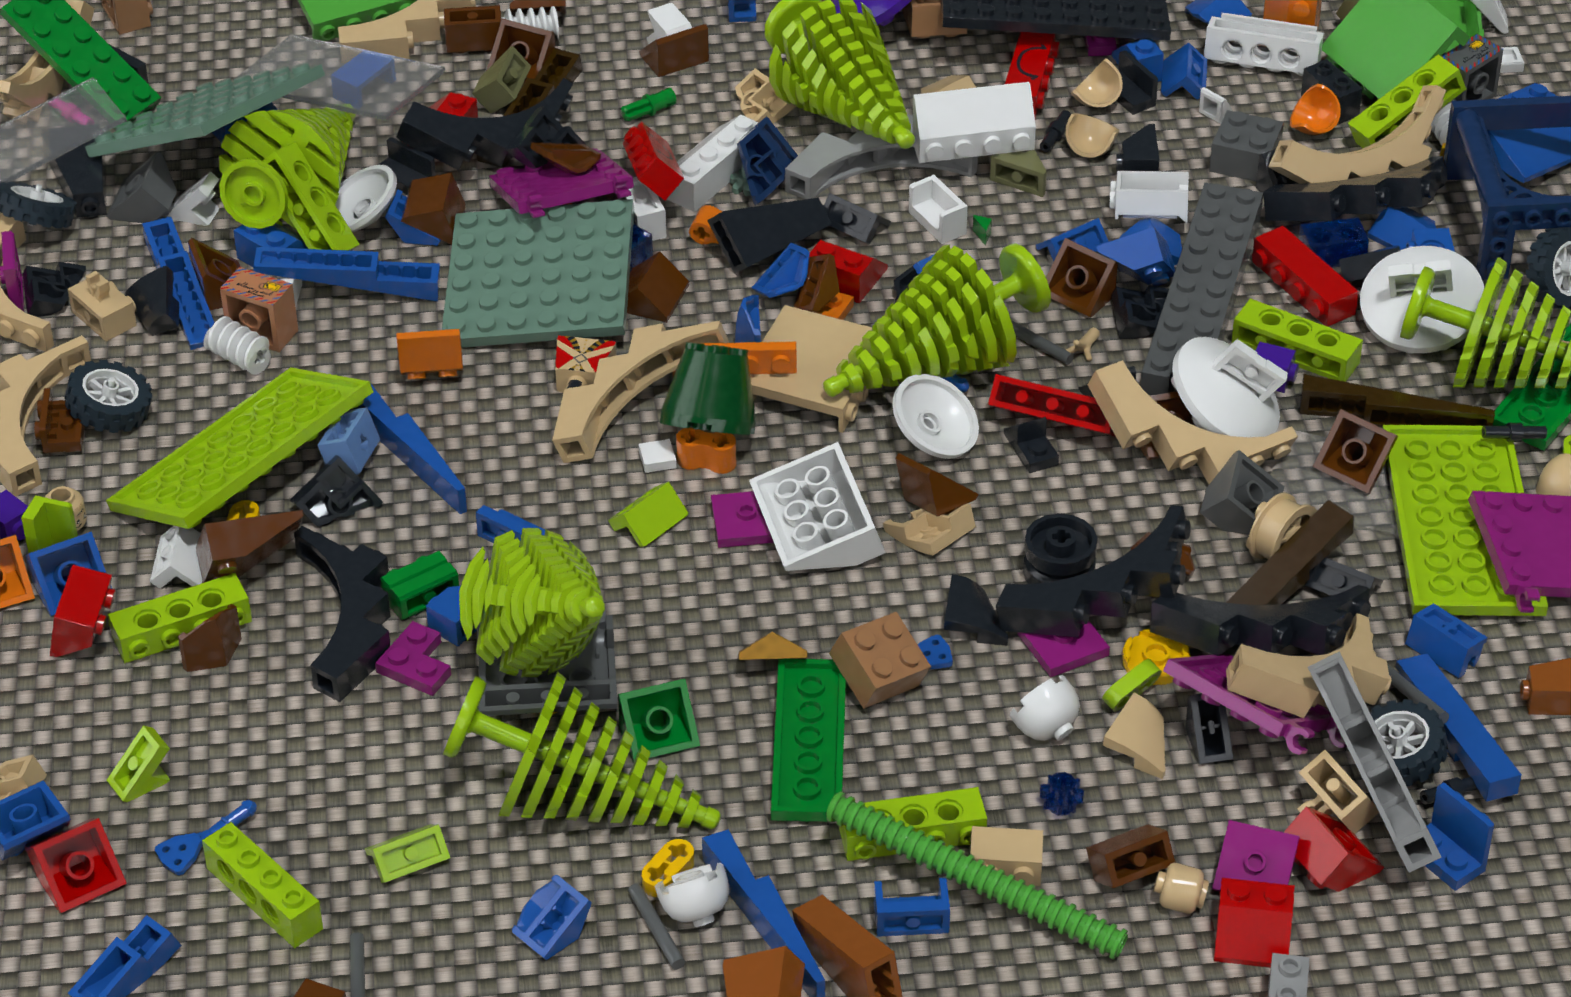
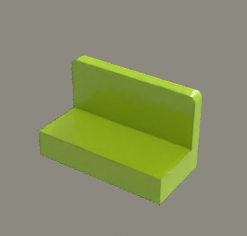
(651, 514)
(48, 523)
(409, 852)

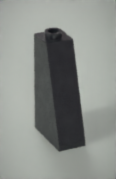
(83, 180)
(763, 230)

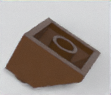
(1355, 451)

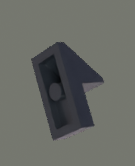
(1032, 445)

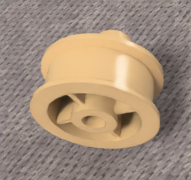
(1276, 524)

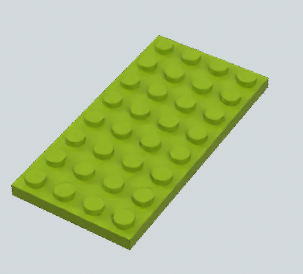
(239, 447)
(1440, 541)

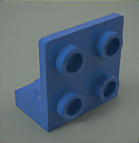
(1460, 836)

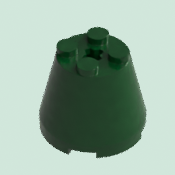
(711, 391)

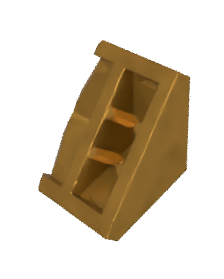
(772, 647)

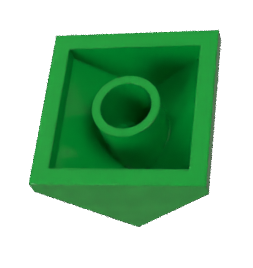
(658, 718)

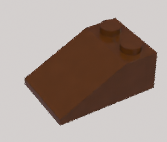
(243, 542)

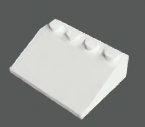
(817, 512)

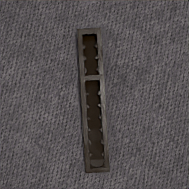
(558, 66)
(1385, 407)
(1292, 562)

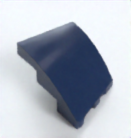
(764, 158)

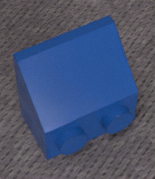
(273, 236)
(1142, 256)
(52, 565)
(29, 818)

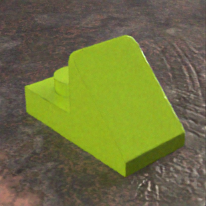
(139, 766)

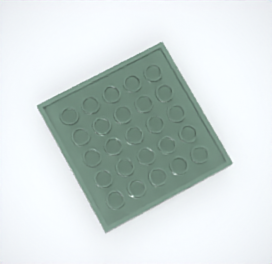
(205, 110)
(540, 275)

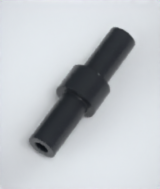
(1055, 131)
(1514, 432)
(1460, 785)

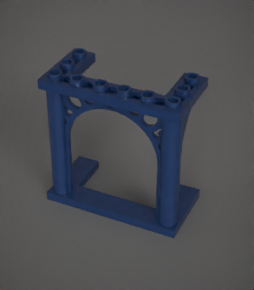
(1472, 155)

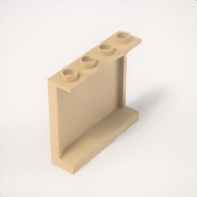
(820, 348)

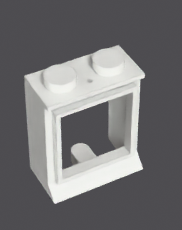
(1150, 194)

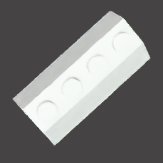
(973, 122)
(710, 164)

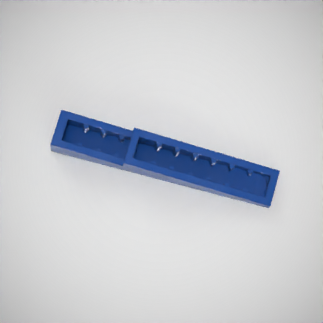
(168, 250)
(351, 270)
(413, 448)
(1465, 734)
(762, 905)

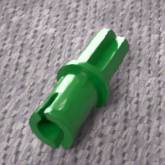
(649, 104)

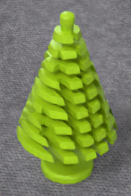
(836, 67)
(254, 189)
(945, 322)
(1497, 329)
(531, 602)
(572, 761)

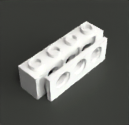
(1242, 39)

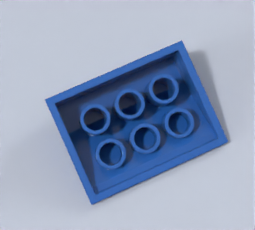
(1533, 151)

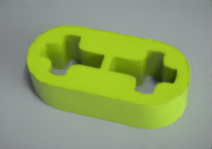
(1134, 681)

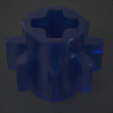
(1061, 793)

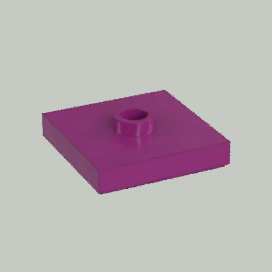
(11, 271)
(739, 520)
(1066, 653)
(1256, 855)

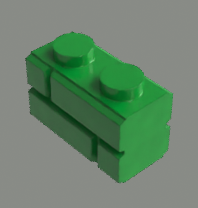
(417, 583)

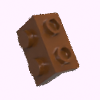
(56, 426)

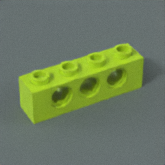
(1398, 103)
(310, 204)
(1316, 346)
(159, 622)
(940, 814)
(262, 885)

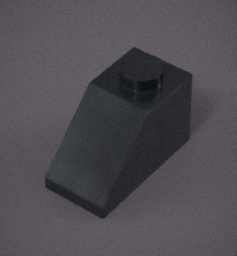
(1139, 151)

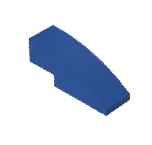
(128, 962)

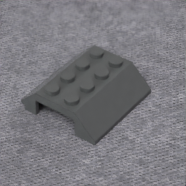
(590, 673)

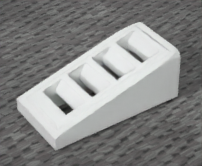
(1494, 13)

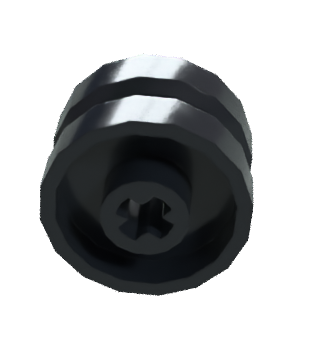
(1058, 548)

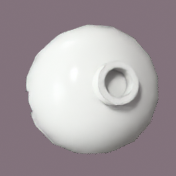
(1048, 710)
(695, 894)

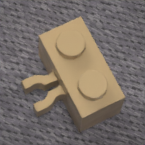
(102, 306)
(1337, 793)

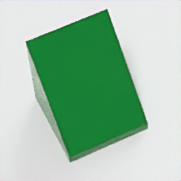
(982, 227)

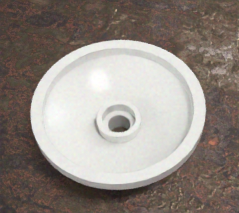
(366, 196)
(935, 416)

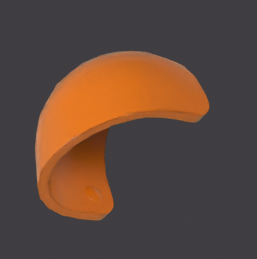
(1316, 111)

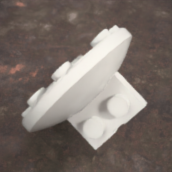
(1390, 288)
(1228, 387)

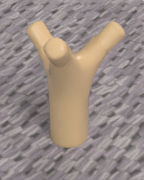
(1085, 343)

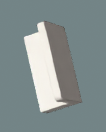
(177, 557)

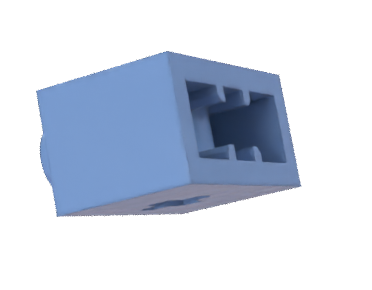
(350, 439)

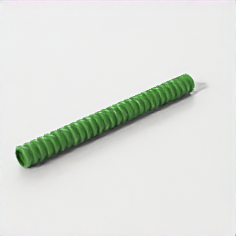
(976, 875)

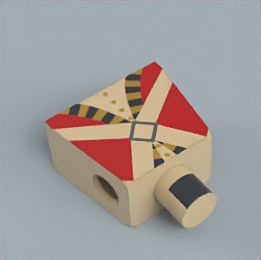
(579, 359)

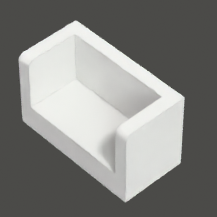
(938, 209)
(648, 210)

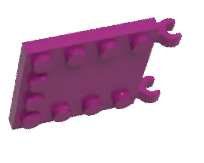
(548, 186)
(1527, 542)
(1209, 677)

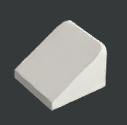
(1213, 105)

